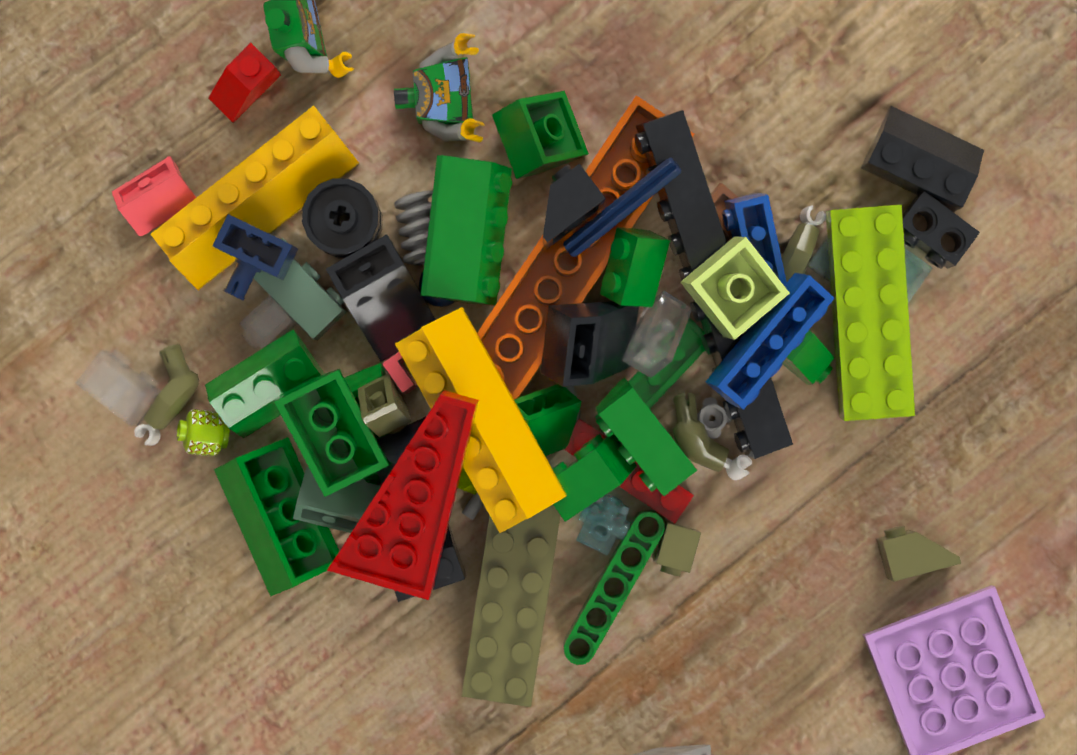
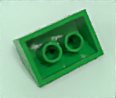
(248, 390)
(331, 431)
(643, 439)

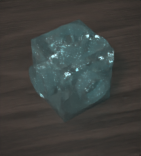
(603, 523)

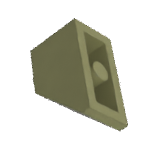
(383, 406)
(912, 554)

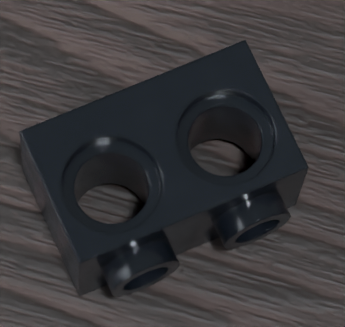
(939, 222)

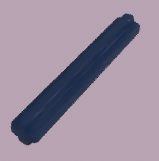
(622, 207)

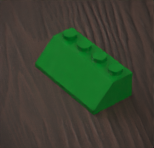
(466, 230)
(263, 498)

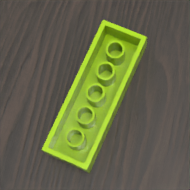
(870, 313)

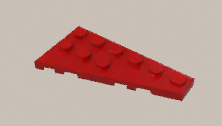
(408, 519)

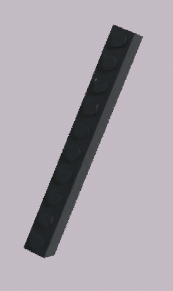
(695, 238)

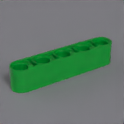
(612, 603)

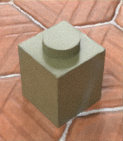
(677, 549)

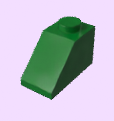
(810, 360)

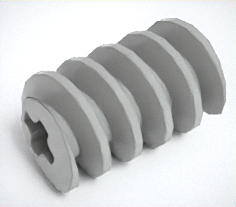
(417, 219)

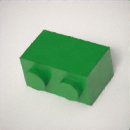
(634, 267)

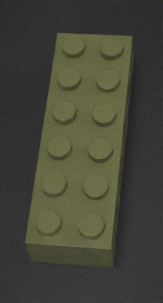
(511, 610)

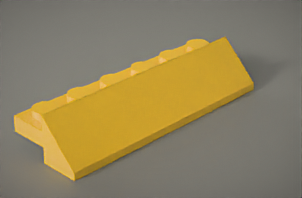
(259, 191)
(501, 451)

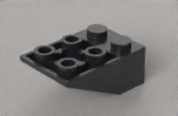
(381, 295)
(586, 341)

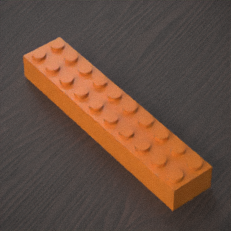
(552, 276)

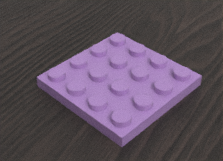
(954, 674)

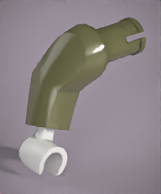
(802, 243)
(172, 397)
(697, 445)

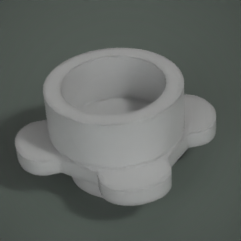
(711, 408)

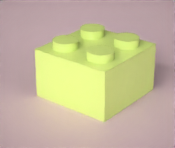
(735, 287)

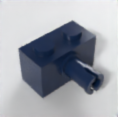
(253, 252)

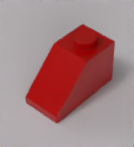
(243, 82)

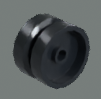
(328, 203)

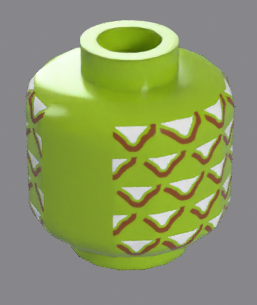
(203, 433)

